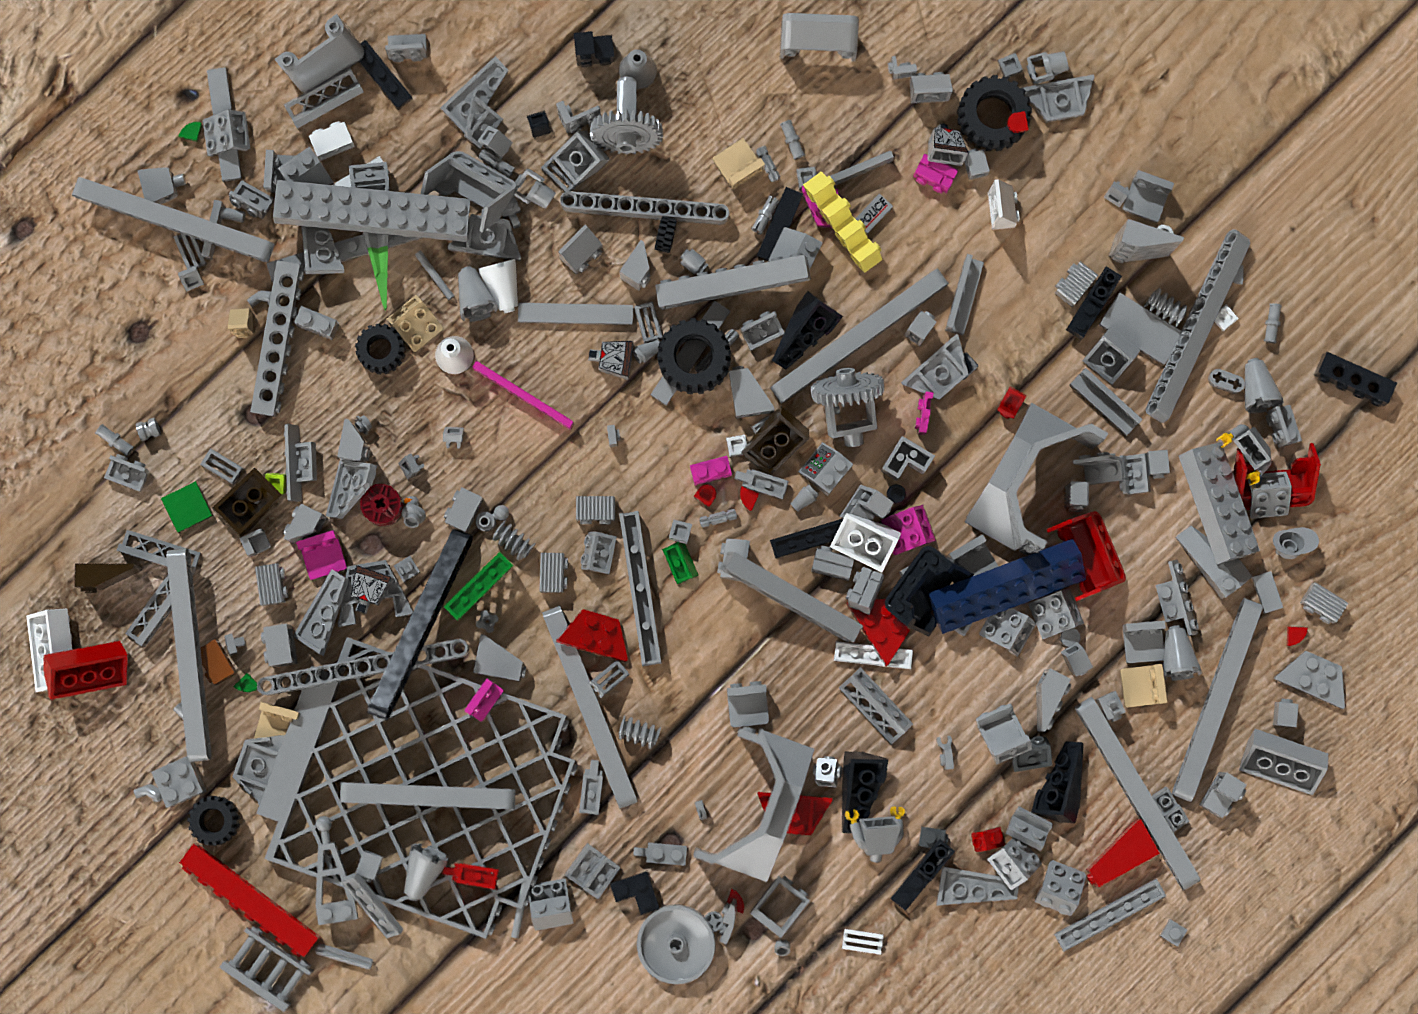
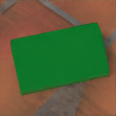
(680, 562)

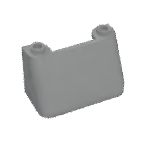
(326, 60)

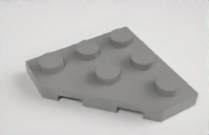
(349, 486)

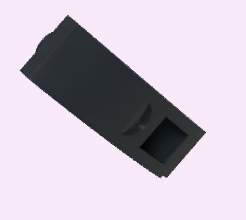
(1093, 303)
(922, 874)

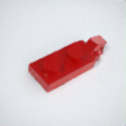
(473, 875)

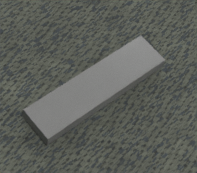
(862, 168)
(372, 905)

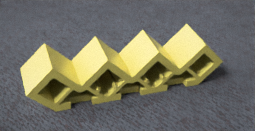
(838, 215)

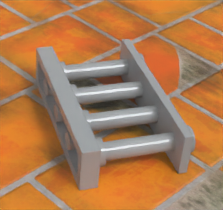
(249, 977)

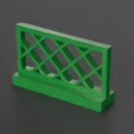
(478, 586)

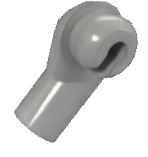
(258, 297)
(149, 790)

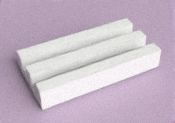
(846, 939)

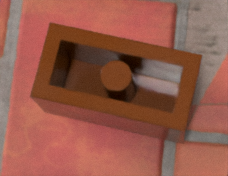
(216, 663)

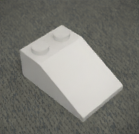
(1002, 205)
(865, 541)

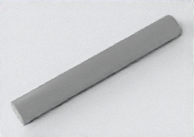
(434, 275)
(519, 914)

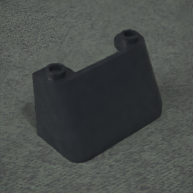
(910, 596)

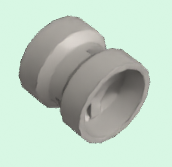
(148, 429)

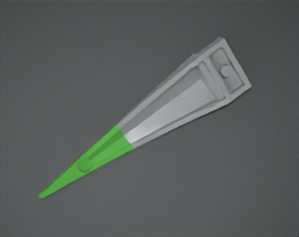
(374, 177)

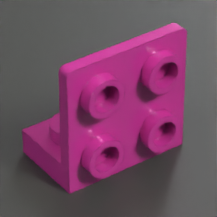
(913, 526)
(322, 554)

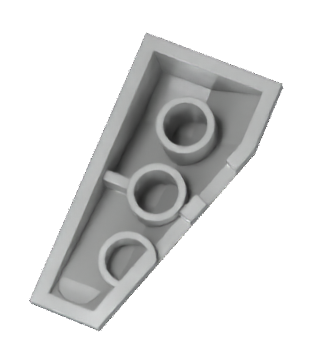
(1224, 577)

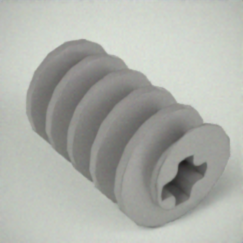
(1166, 306)
(513, 541)
(639, 732)

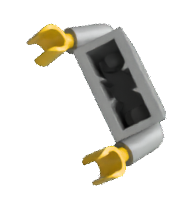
(1253, 448)
(879, 834)

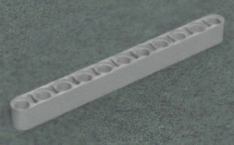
(173, 219)
(1197, 326)
(859, 336)
(188, 655)
(354, 672)
(1217, 700)
(591, 711)
(1137, 793)

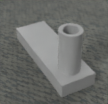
(218, 213)

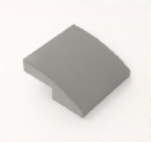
(592, 871)

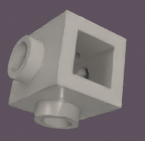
(827, 772)

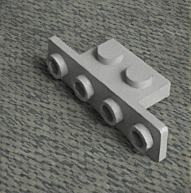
(299, 462)
(1175, 599)

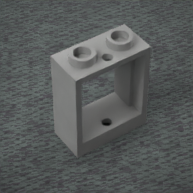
(801, 894)

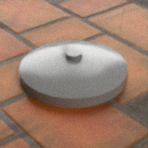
(676, 944)

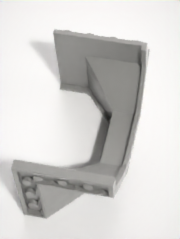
(998, 508)
(758, 851)

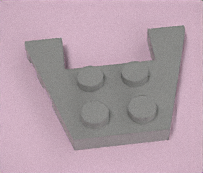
(401, 604)

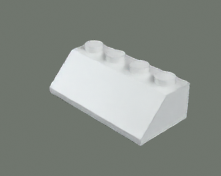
(47, 635)

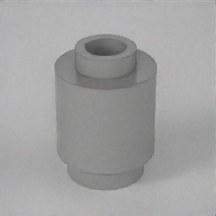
(693, 261)

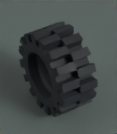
(665, 234)

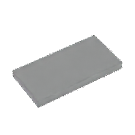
(1141, 328)

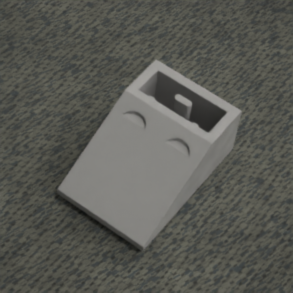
(1048, 696)

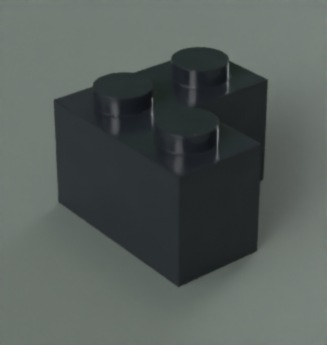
(594, 49)
(638, 886)

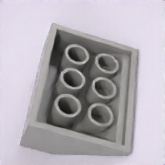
(1142, 242)

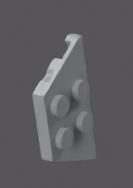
(1061, 98)
(493, 242)
(940, 371)
(1315, 677)
(257, 763)

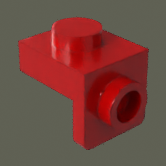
(1011, 403)
(987, 839)

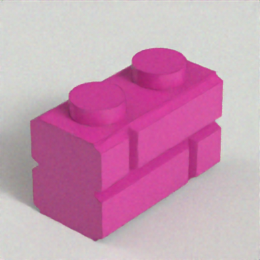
(935, 174)
(710, 470)

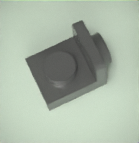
(930, 836)

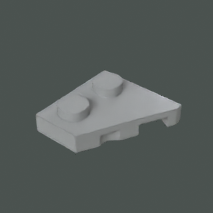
(479, 119)

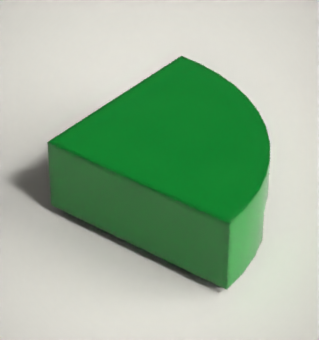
(191, 131)
(246, 684)

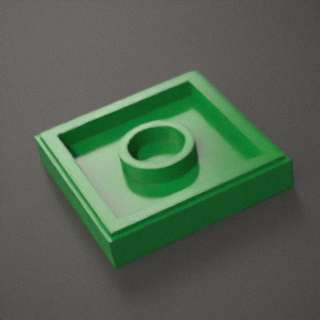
(187, 507)

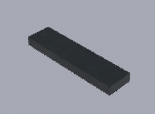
(384, 77)
(782, 218)
(805, 539)

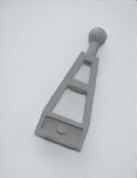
(339, 910)

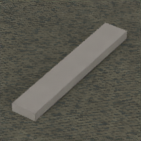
(221, 102)
(575, 313)
(690, 353)
(1109, 915)

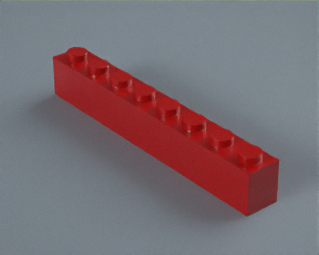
(249, 899)

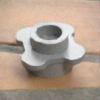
(363, 424)
(487, 626)

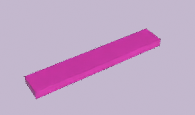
(523, 395)

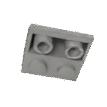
(304, 525)
(550, 904)

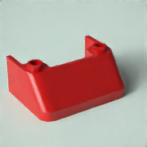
(1302, 476)
(1098, 552)

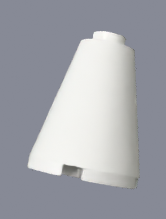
(502, 284)
(457, 360)

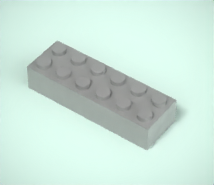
(1219, 503)

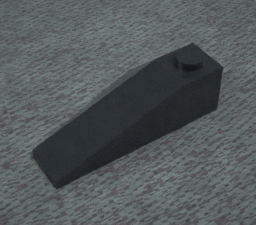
(808, 324)
(861, 781)
(1062, 790)

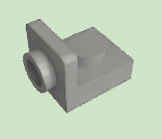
(905, 70)

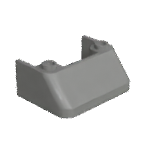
(819, 33)
(472, 180)

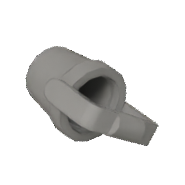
(1053, 63)
(539, 193)

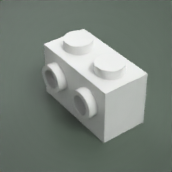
(331, 140)

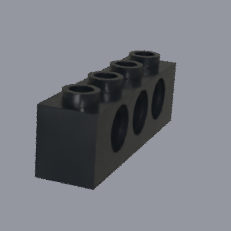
(1383, 385)

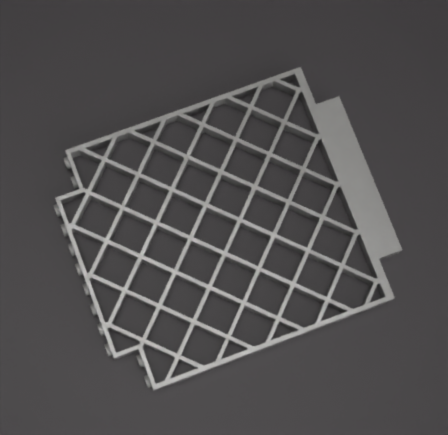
(301, 745)

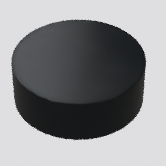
(896, 493)

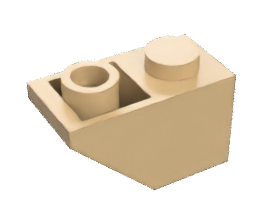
(241, 322)

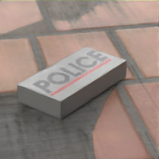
(874, 212)

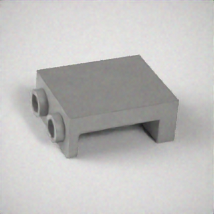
(1003, 733)

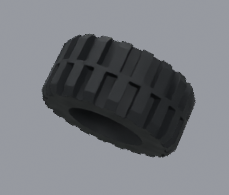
(991, 88)
(688, 331)

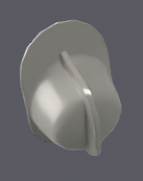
(1295, 542)

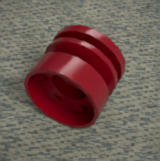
(383, 516)

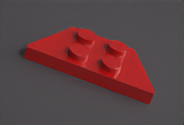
(882, 629)
(596, 635)
(806, 814)

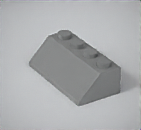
(1284, 762)

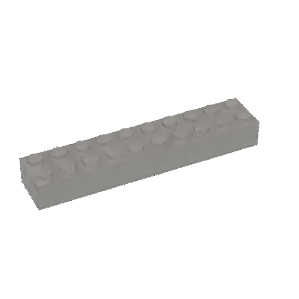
(371, 210)

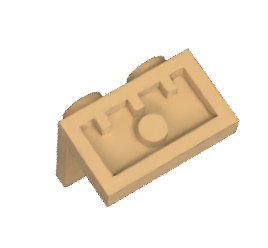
(738, 163)
(415, 323)
(1143, 685)
(274, 720)

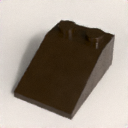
(776, 441)
(247, 502)
(100, 576)

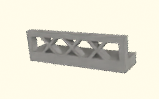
(327, 104)
(964, 295)
(1105, 402)
(152, 557)
(161, 614)
(878, 703)

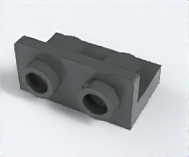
(1038, 757)

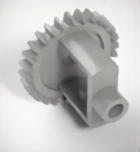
(626, 130)
(848, 387)

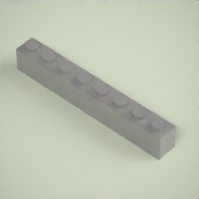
(732, 282)

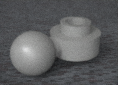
(500, 513)

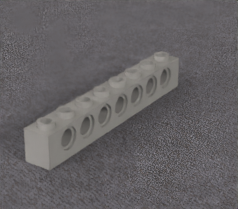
(282, 271)

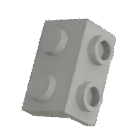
(251, 199)
(762, 330)
(127, 473)
(1135, 474)

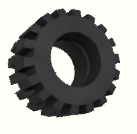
(371, 335)
(197, 815)

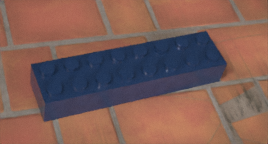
(1007, 586)

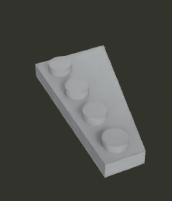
(481, 85)
(320, 252)
(321, 616)
(965, 886)

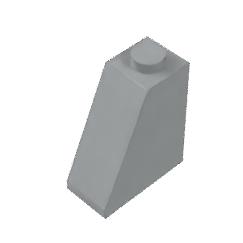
(747, 394)
(497, 662)

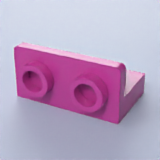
(484, 700)

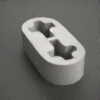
(1227, 376)

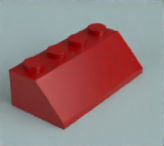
(85, 669)

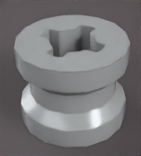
(715, 920)

